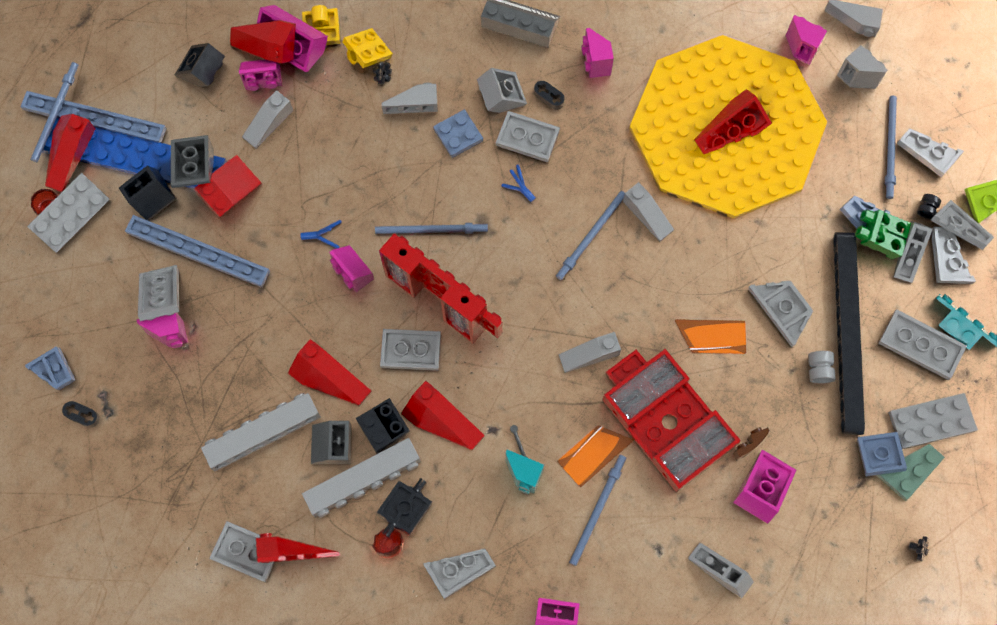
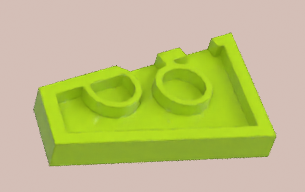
(982, 200)

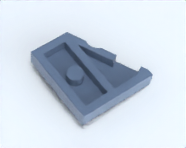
(853, 208)
(52, 368)

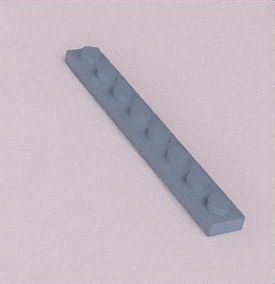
(99, 118)
(197, 251)

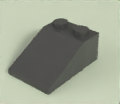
(191, 161)

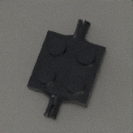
(404, 508)

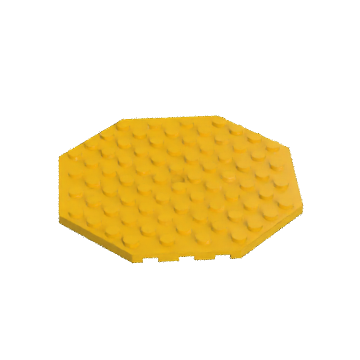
(691, 91)

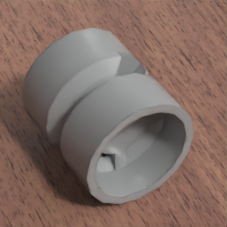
(821, 367)

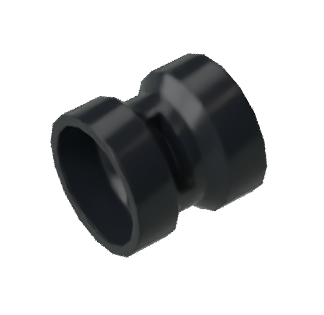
(929, 205)

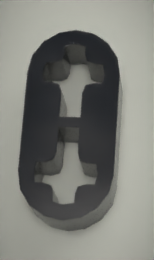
(550, 93)
(79, 418)

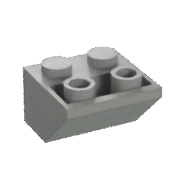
(862, 70)

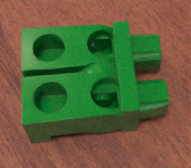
(883, 232)

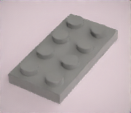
(68, 213)
(158, 293)
(922, 344)
(933, 421)

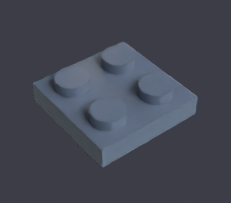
(458, 133)
(881, 454)

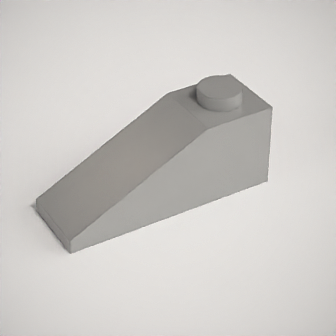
(857, 17)
(414, 100)
(268, 118)
(647, 211)
(913, 252)
(590, 352)
(721, 570)

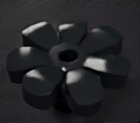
(382, 72)
(920, 548)

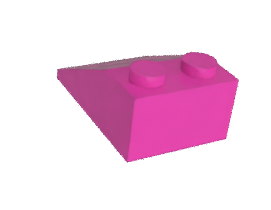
(765, 487)

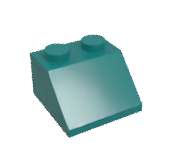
(524, 471)

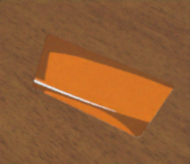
(714, 335)
(593, 454)

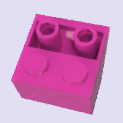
(804, 39)
(597, 53)
(260, 74)
(351, 267)
(556, 612)

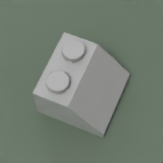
(501, 90)

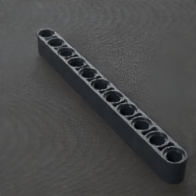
(848, 334)

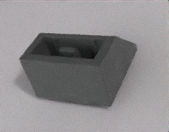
(331, 442)

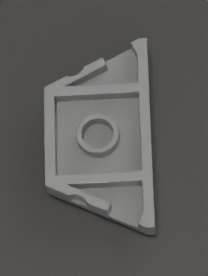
(784, 307)

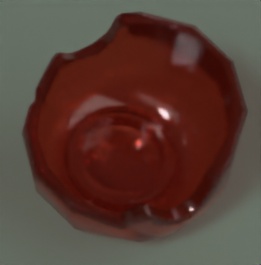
(42, 199)
(390, 546)

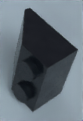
(200, 65)

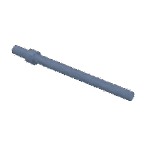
(68, 81)
(890, 178)
(468, 228)
(570, 262)
(614, 474)

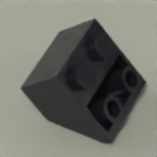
(147, 192)
(383, 426)

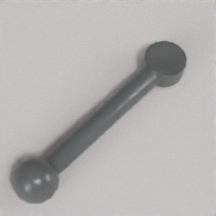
(514, 429)

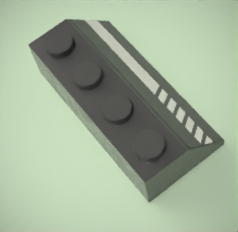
(519, 21)

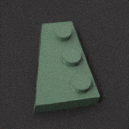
(919, 467)

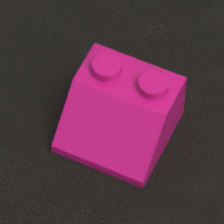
(166, 329)

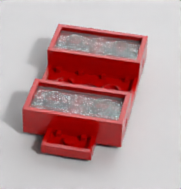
(460, 307)
(660, 388)

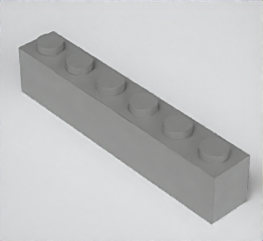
(260, 432)
(361, 478)

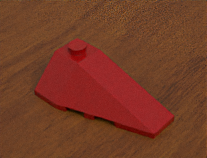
(266, 40)
(737, 120)
(66, 150)
(322, 372)
(434, 413)
(280, 549)

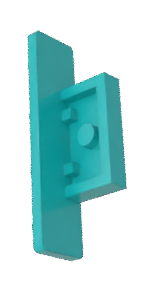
(961, 326)

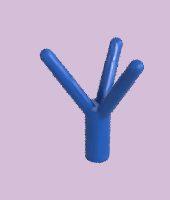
(520, 181)
(316, 234)

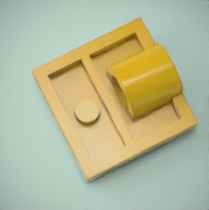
(325, 21)
(366, 48)

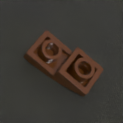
(754, 440)

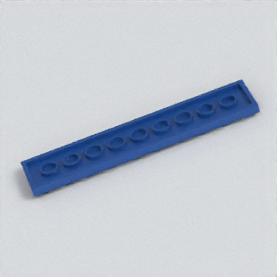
(128, 153)

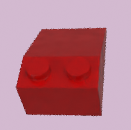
(227, 186)

